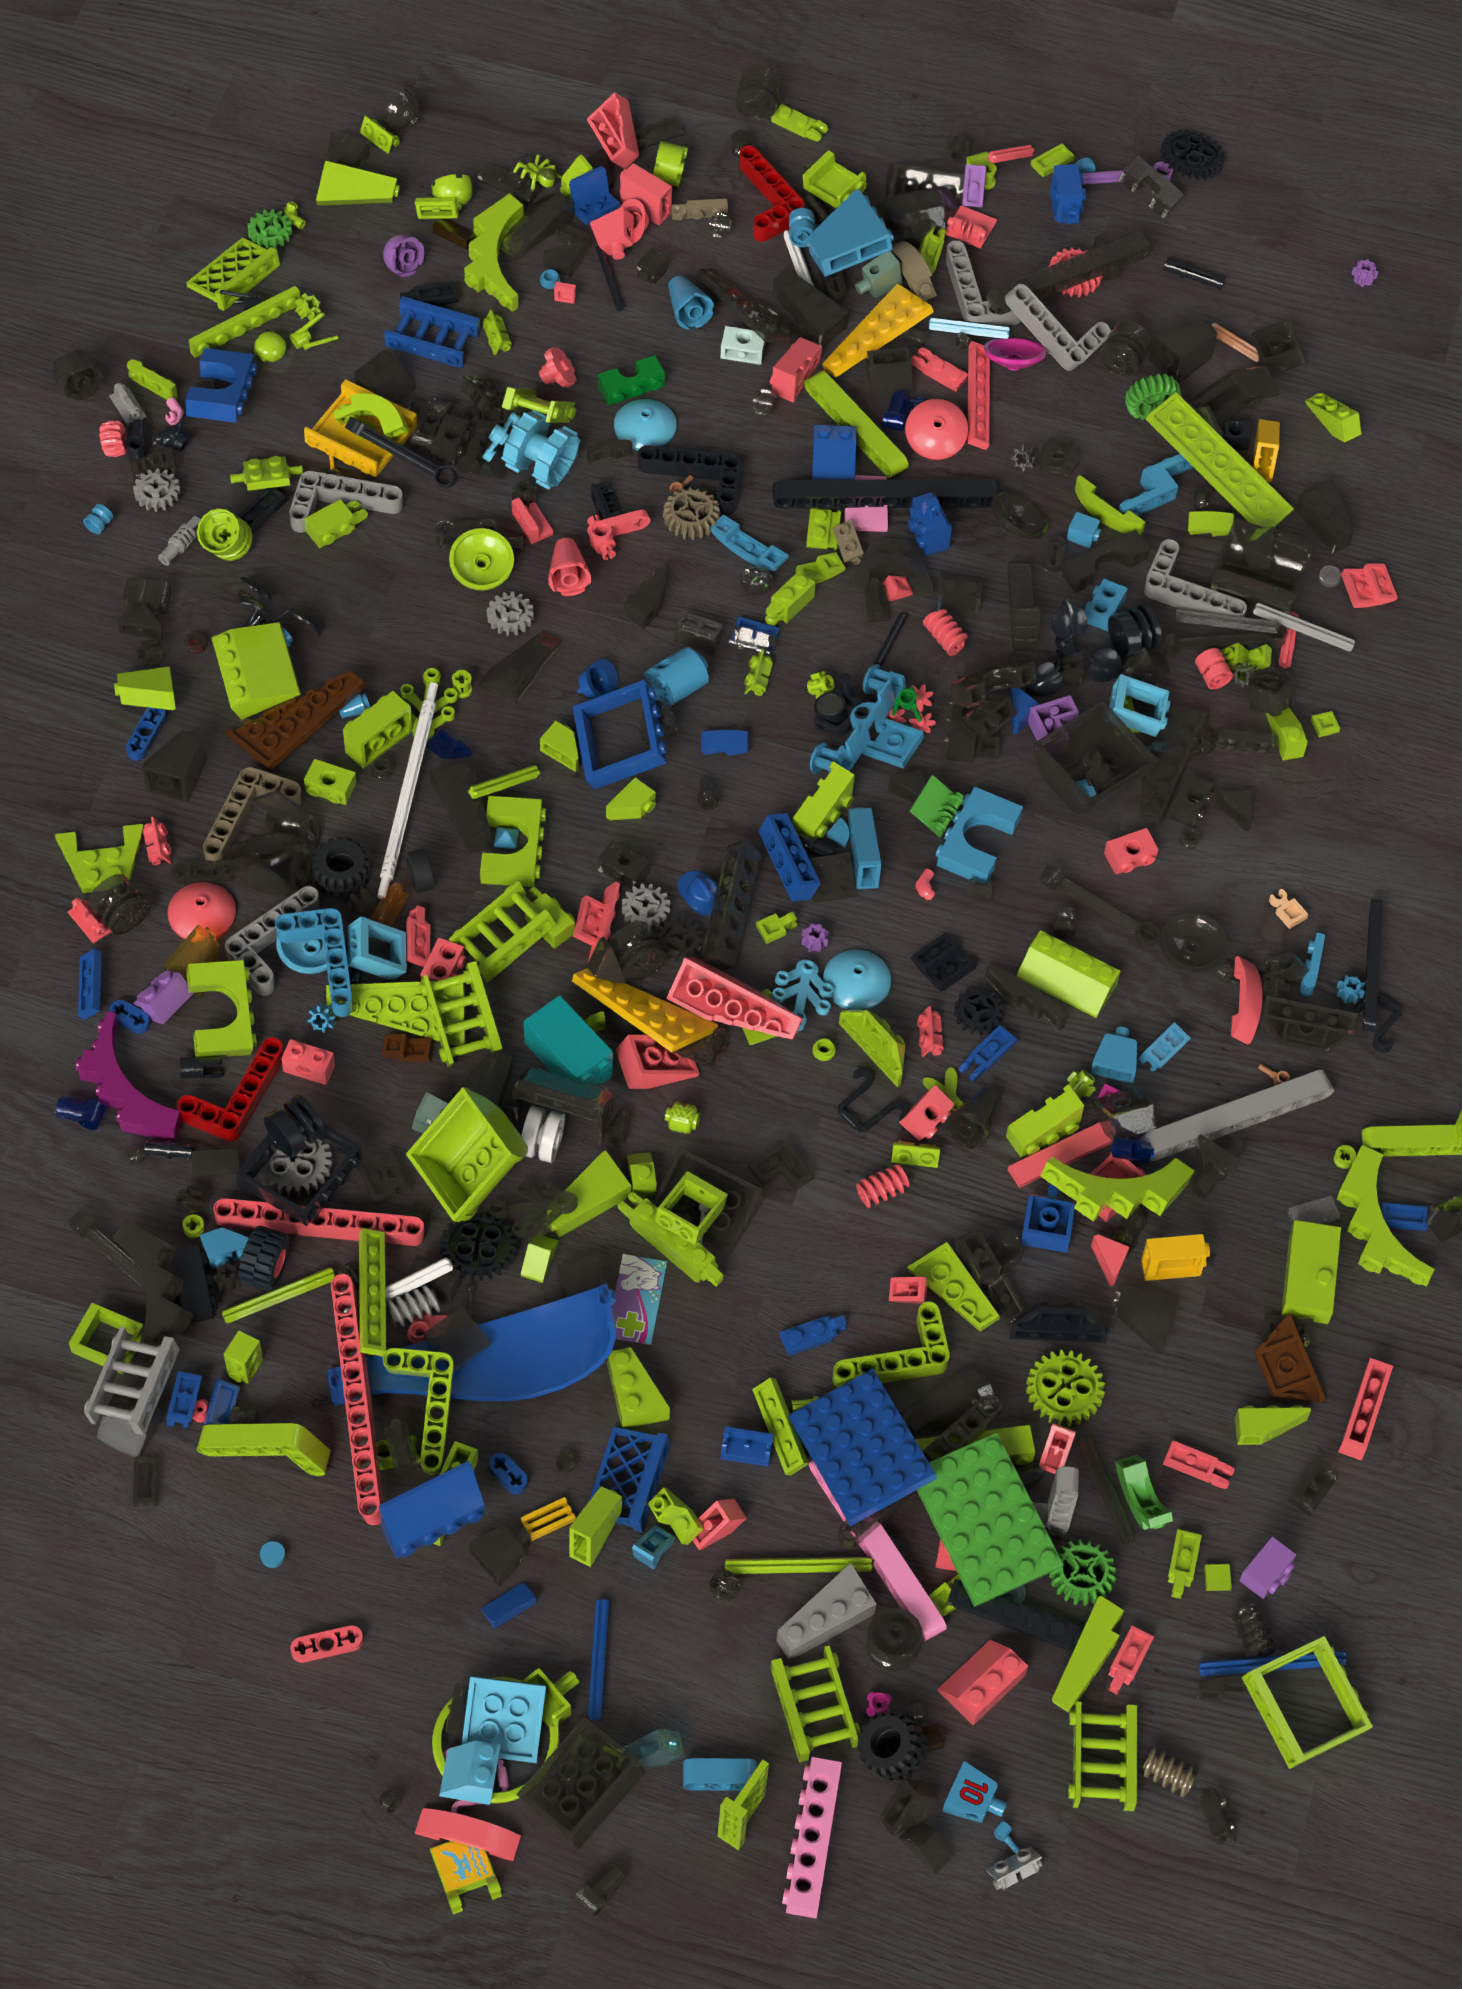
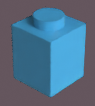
(1084, 530)

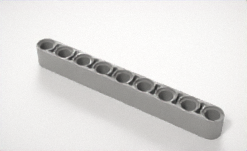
(1239, 1114)

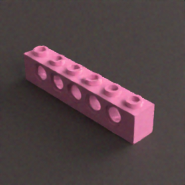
(807, 1902)

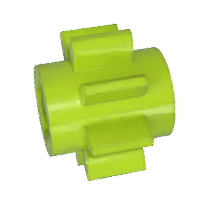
(307, 306)
(820, 684)
(1082, 1083)

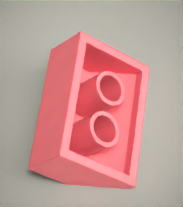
(983, 1680)

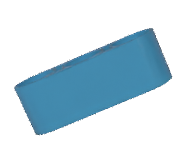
(717, 1773)

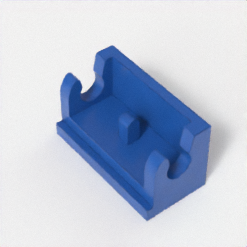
(183, 1399)
(746, 1446)

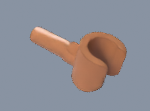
(677, 486)
(1282, 1074)

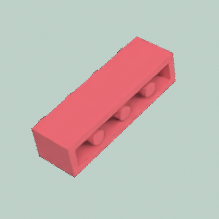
(1365, 1409)

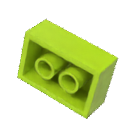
(377, 729)

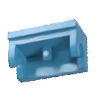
(1165, 1047)

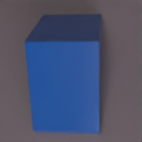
(1022, 703)

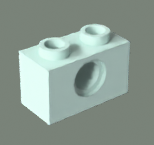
(742, 345)

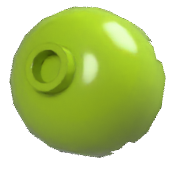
(453, 187)

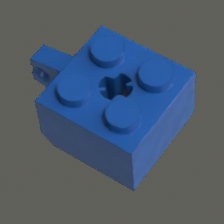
(1067, 193)
(929, 524)
(1048, 1221)

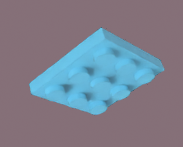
(505, 1715)

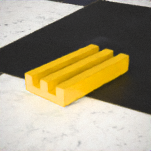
(543, 1511)

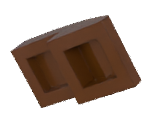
(402, 1048)

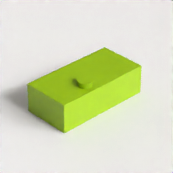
(1311, 1271)

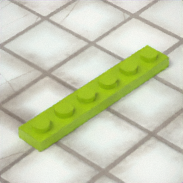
(244, 321)
(372, 1292)

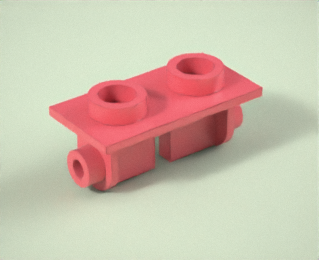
(160, 850)
(88, 920)
(928, 1023)

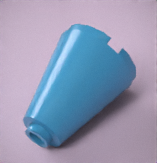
(689, 303)

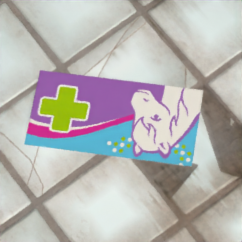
(638, 1298)

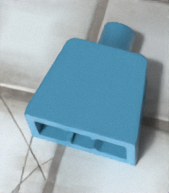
(1116, 1057)

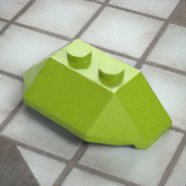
(876, 1041)

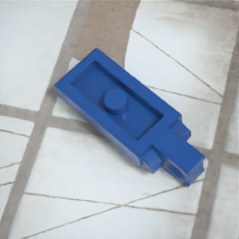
(812, 1334)

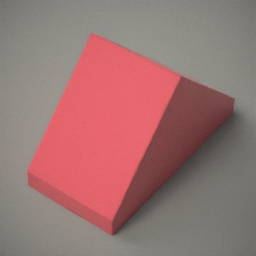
(1110, 1256)
(908, 1289)
(1057, 1448)

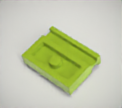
(820, 528)

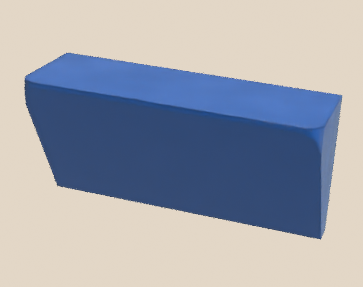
(509, 1605)

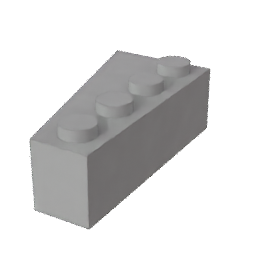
(827, 1614)

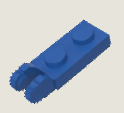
(989, 1052)

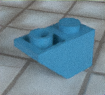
(222, 1246)

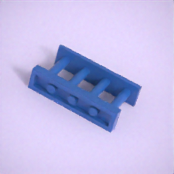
(437, 316)

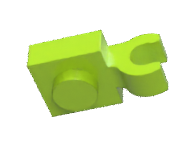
(775, 927)

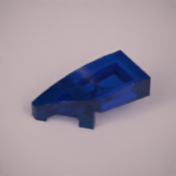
(446, 747)

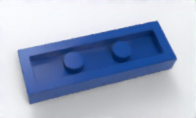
(89, 984)

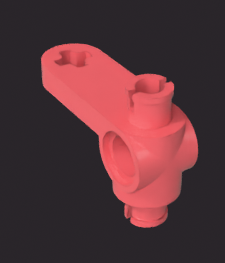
(602, 531)

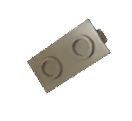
(848, 542)

